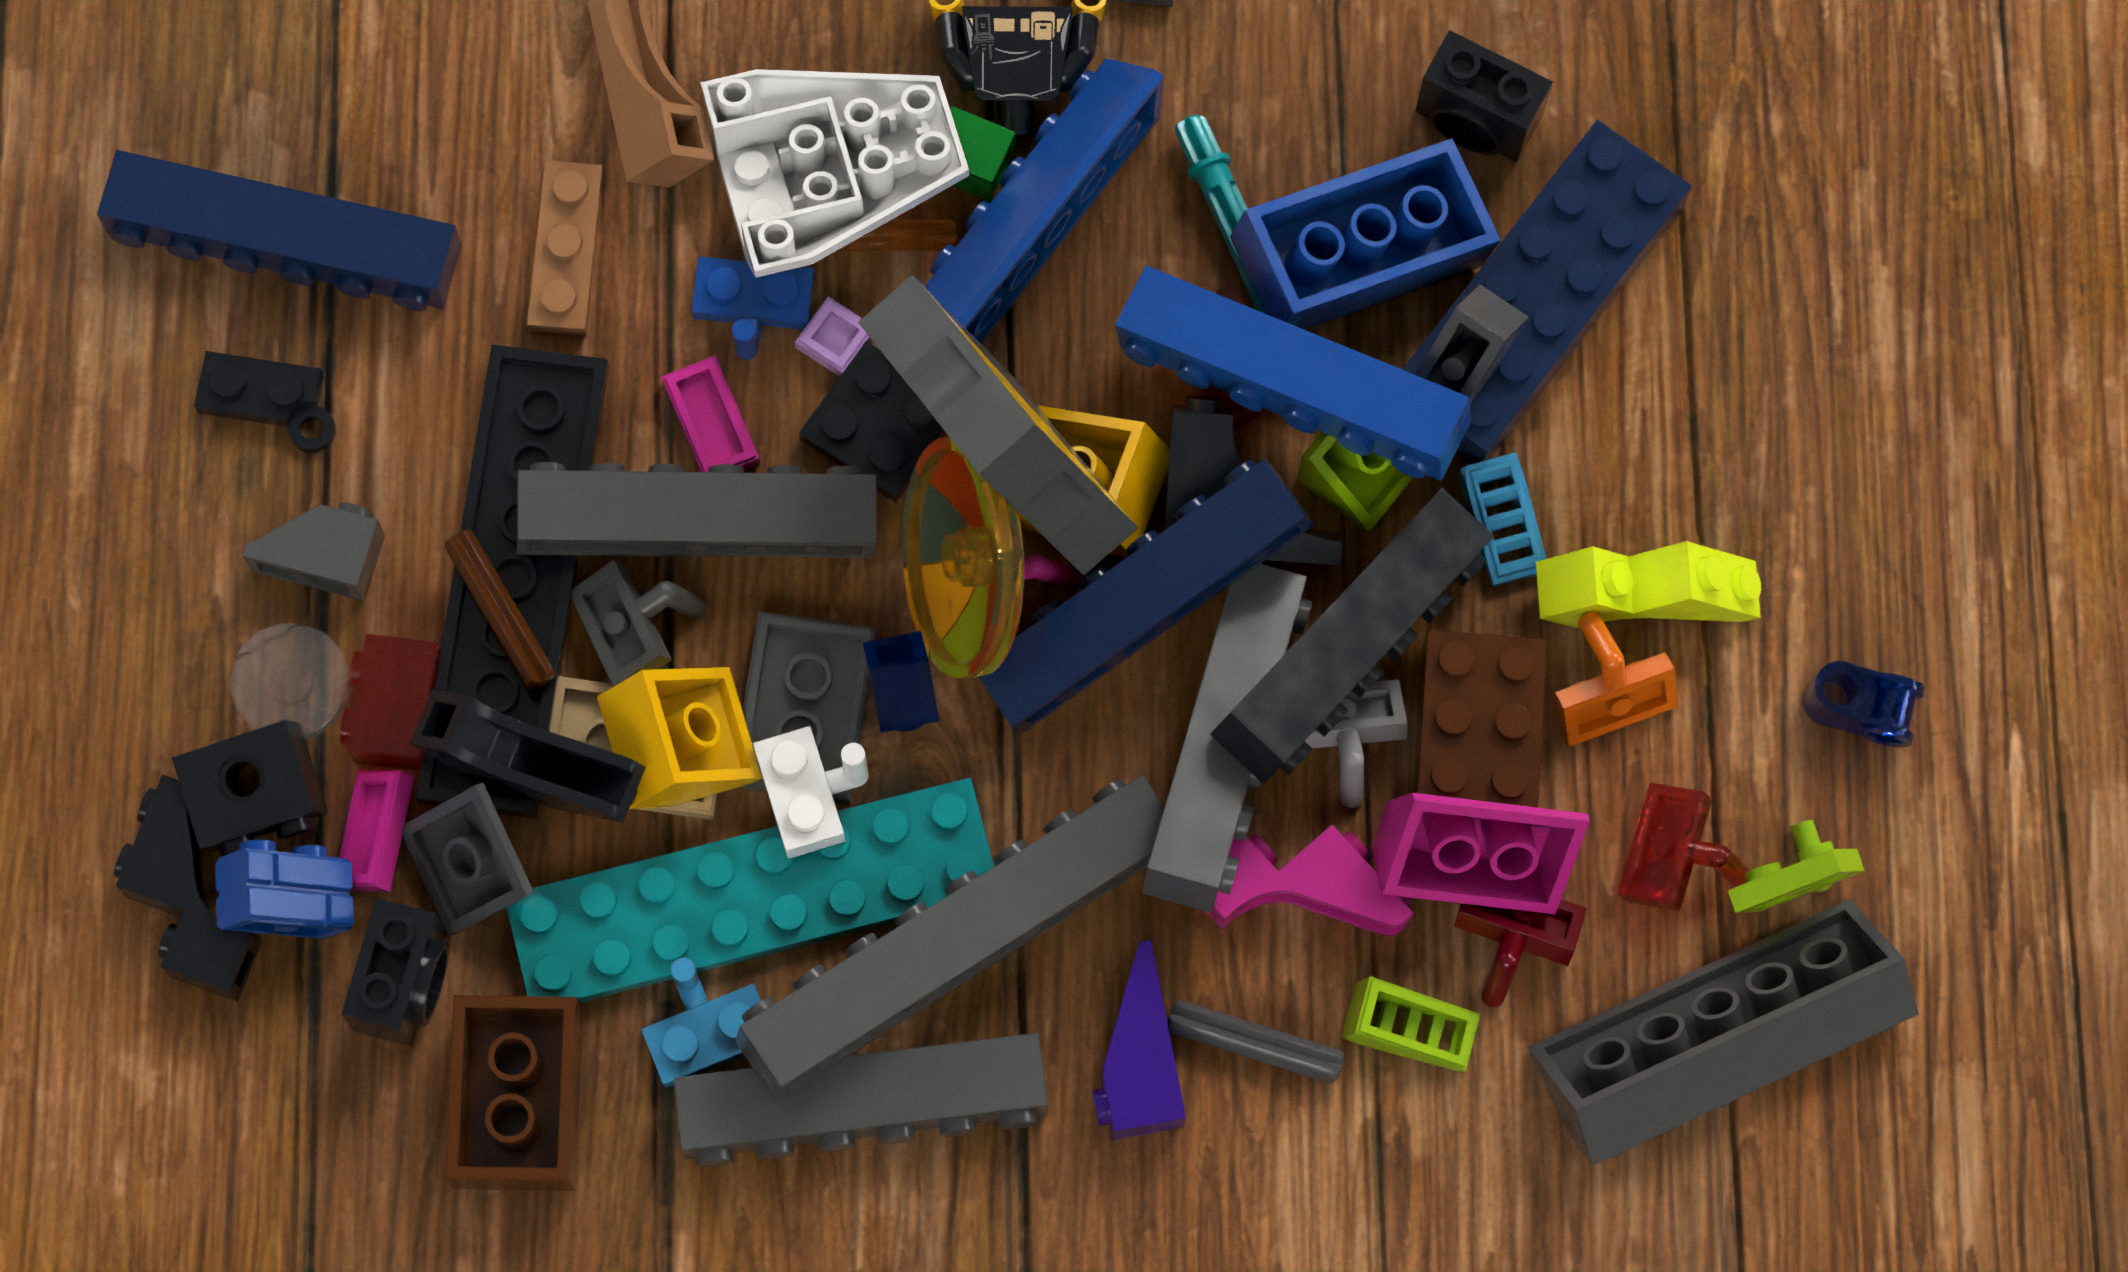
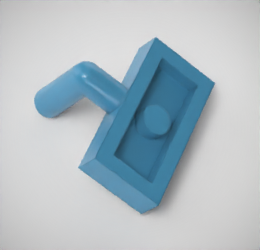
(703, 1033)

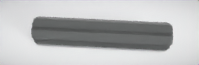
(1255, 1041)

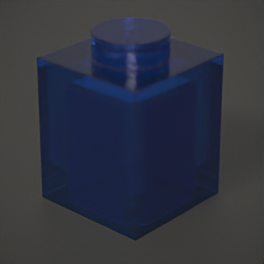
(901, 682)

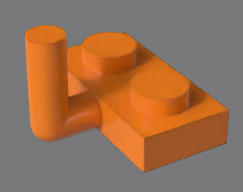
(1618, 695)

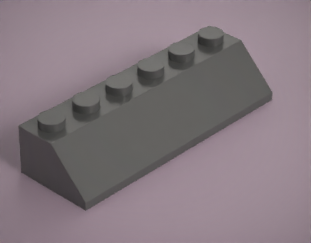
(1724, 1030)

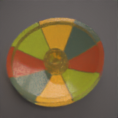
(961, 563)

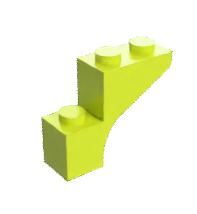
(1662, 583)

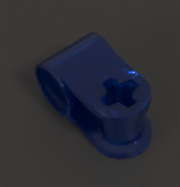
(1876, 705)

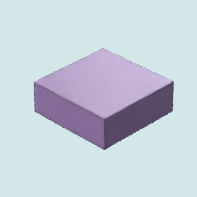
(832, 336)

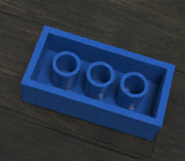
(1365, 237)

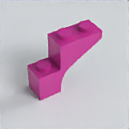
(1323, 878)

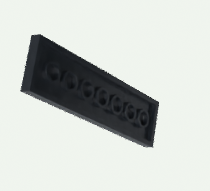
(531, 412)

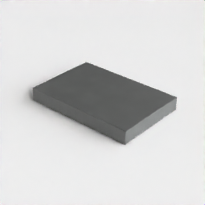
(805, 677)

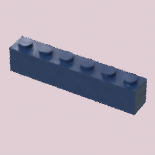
(279, 231)
(1146, 592)

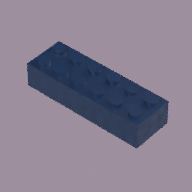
(1565, 270)

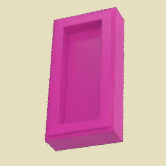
(710, 416)
(376, 827)

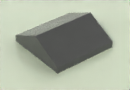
(466, 860)

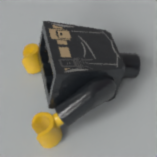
(1017, 52)

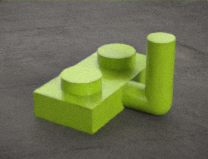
(1816, 872)

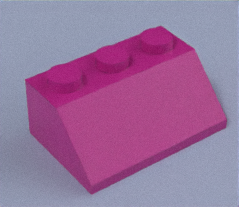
(1477, 852)

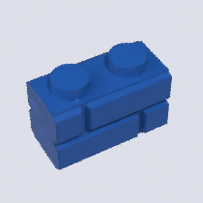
(284, 891)

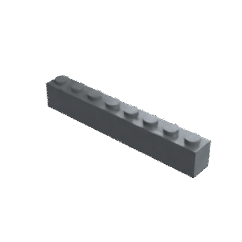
(953, 939)

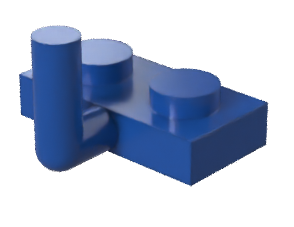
(731, 293)

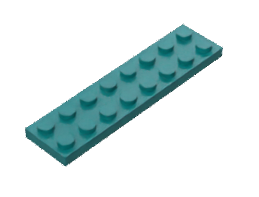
(746, 896)

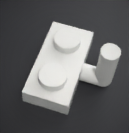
(804, 791)

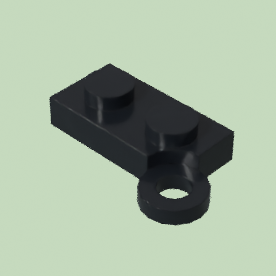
(265, 394)

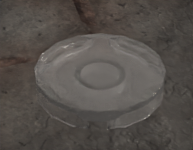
(291, 677)

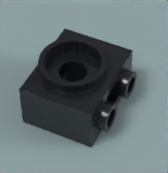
(1482, 98)
(282, 802)
(397, 973)

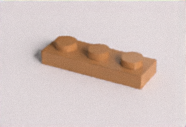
(565, 248)

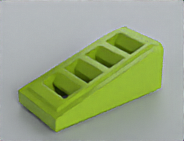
(1360, 1013)

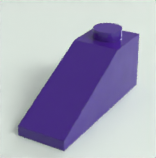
(1140, 1070)

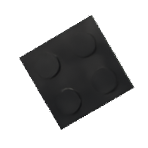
(873, 423)

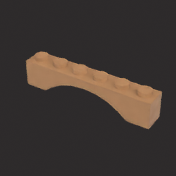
(655, 121)

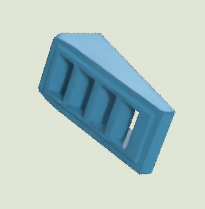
(1490, 471)

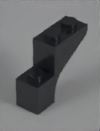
(527, 758)
(167, 874)

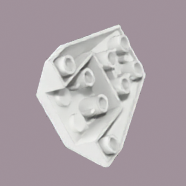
(826, 156)

